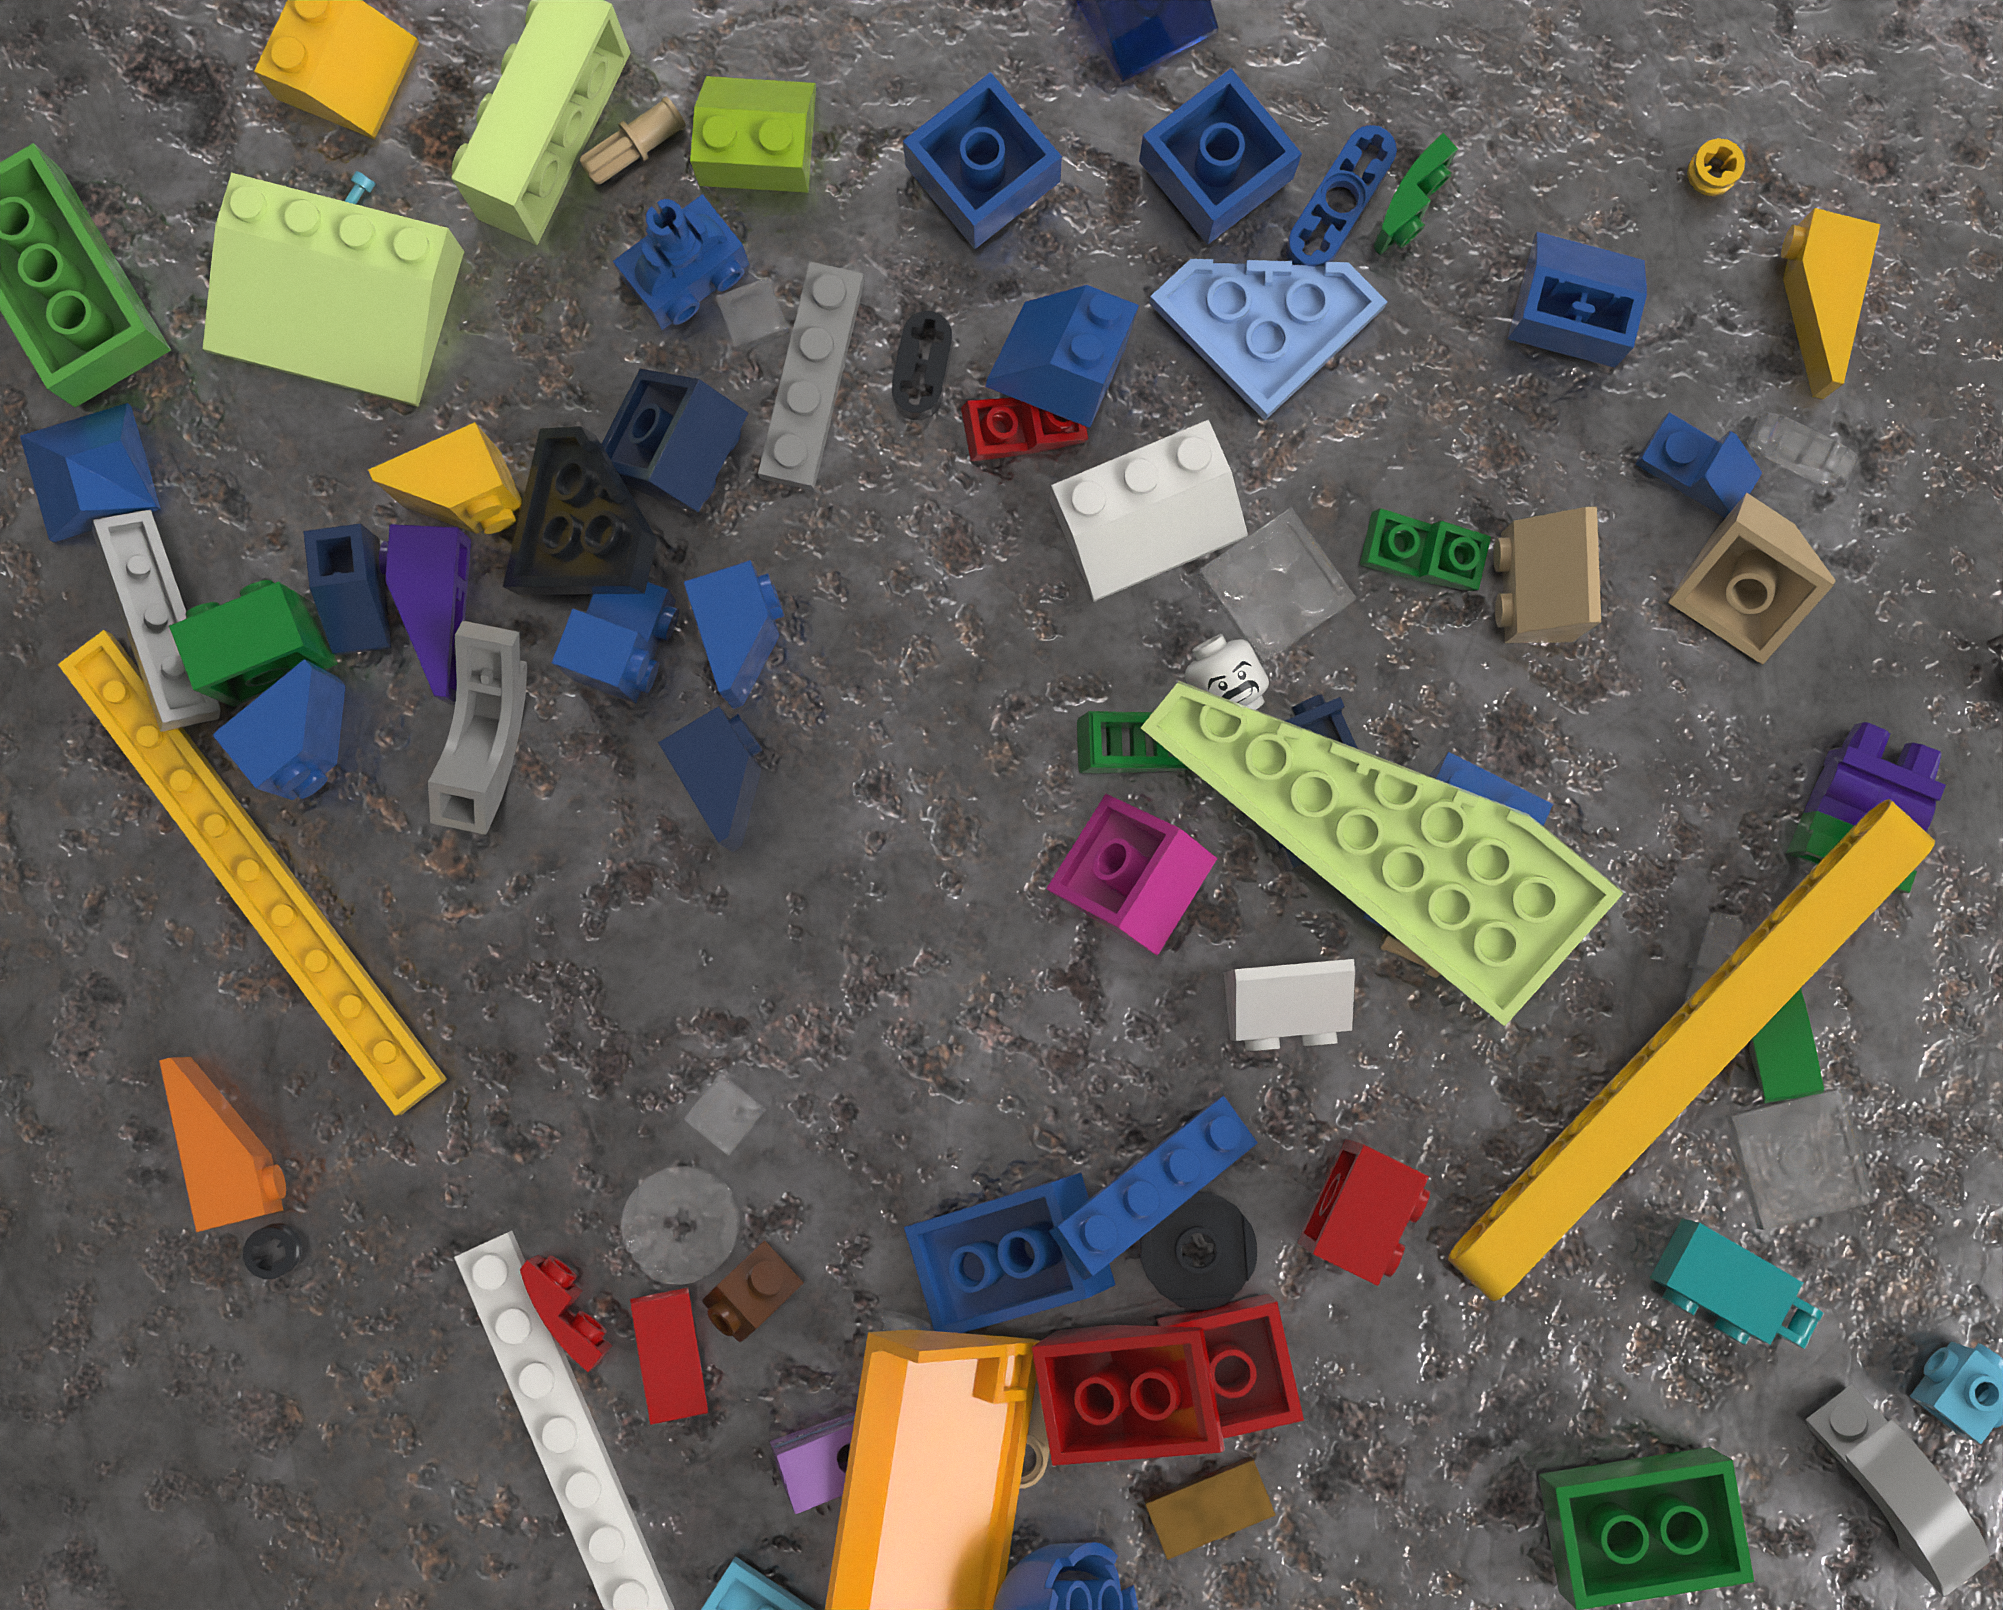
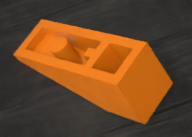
(221, 1158)

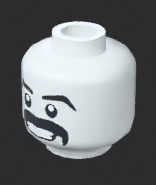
(1228, 671)

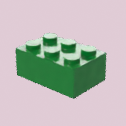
(1646, 1528)

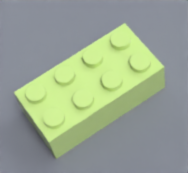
(540, 114)

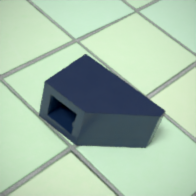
(348, 587)

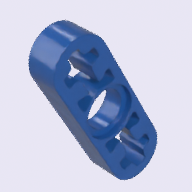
(1347, 160)

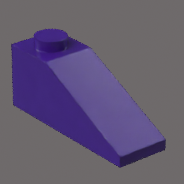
(429, 585)

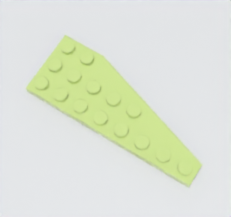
(1435, 865)

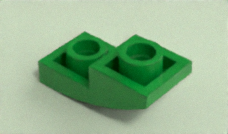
(1410, 201)
(1425, 551)
(1787, 1054)

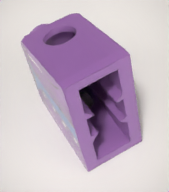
(810, 1462)

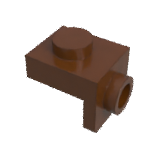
(751, 1293)

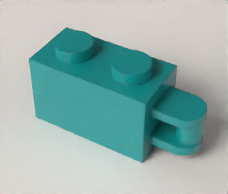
(1734, 1286)

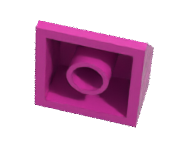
(1132, 873)

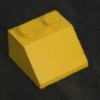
(337, 61)
(454, 481)

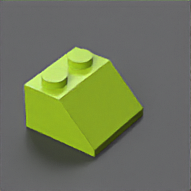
(753, 134)

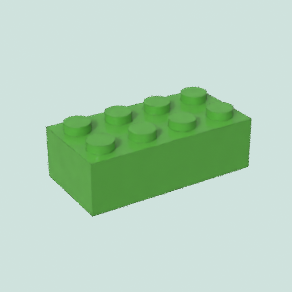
(66, 286)

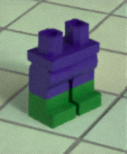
(1859, 780)

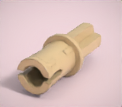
(632, 141)

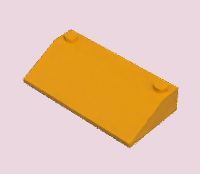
(932, 1471)

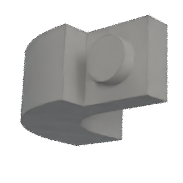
(483, 729)
(1909, 1490)

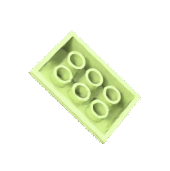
(328, 289)

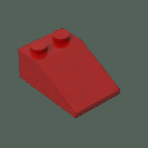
(1127, 1393)

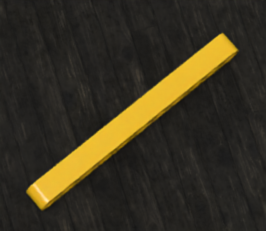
(1691, 1049)

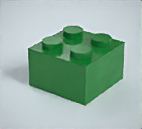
(250, 641)

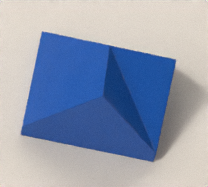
(89, 471)

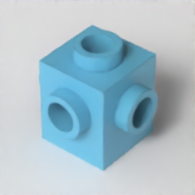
(1963, 1390)

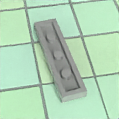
(811, 376)
(148, 605)

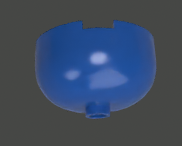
(1034, 1587)

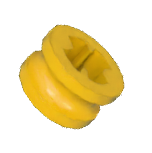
(1733, 161)

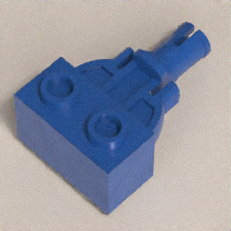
(681, 260)

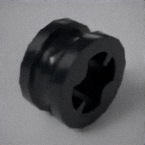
(289, 1239)

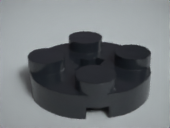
(1222, 1272)

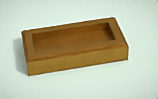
(1209, 1507)

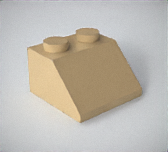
(1549, 577)

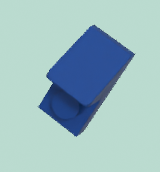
(1699, 465)

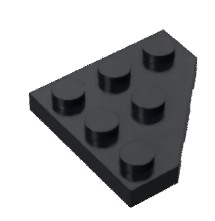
(578, 523)

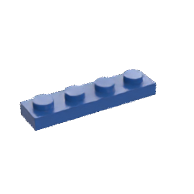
(1152, 1188)

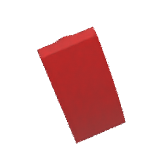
(1015, 428)
(552, 1294)
(668, 1356)

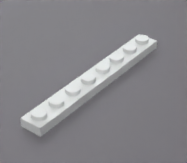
(562, 1430)

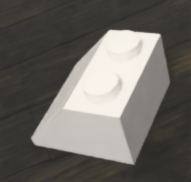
(1290, 1001)

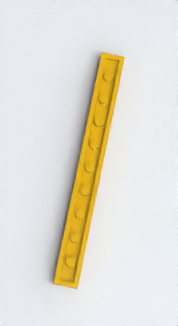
(254, 876)

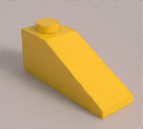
(1826, 289)

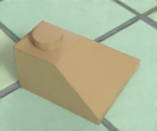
(1753, 580)

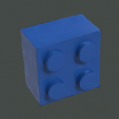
(1219, 156)
(982, 160)

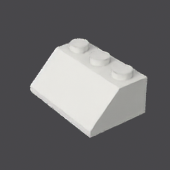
(1149, 510)

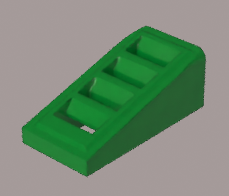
(1090, 745)

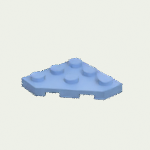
(1267, 320)

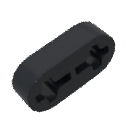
(909, 362)

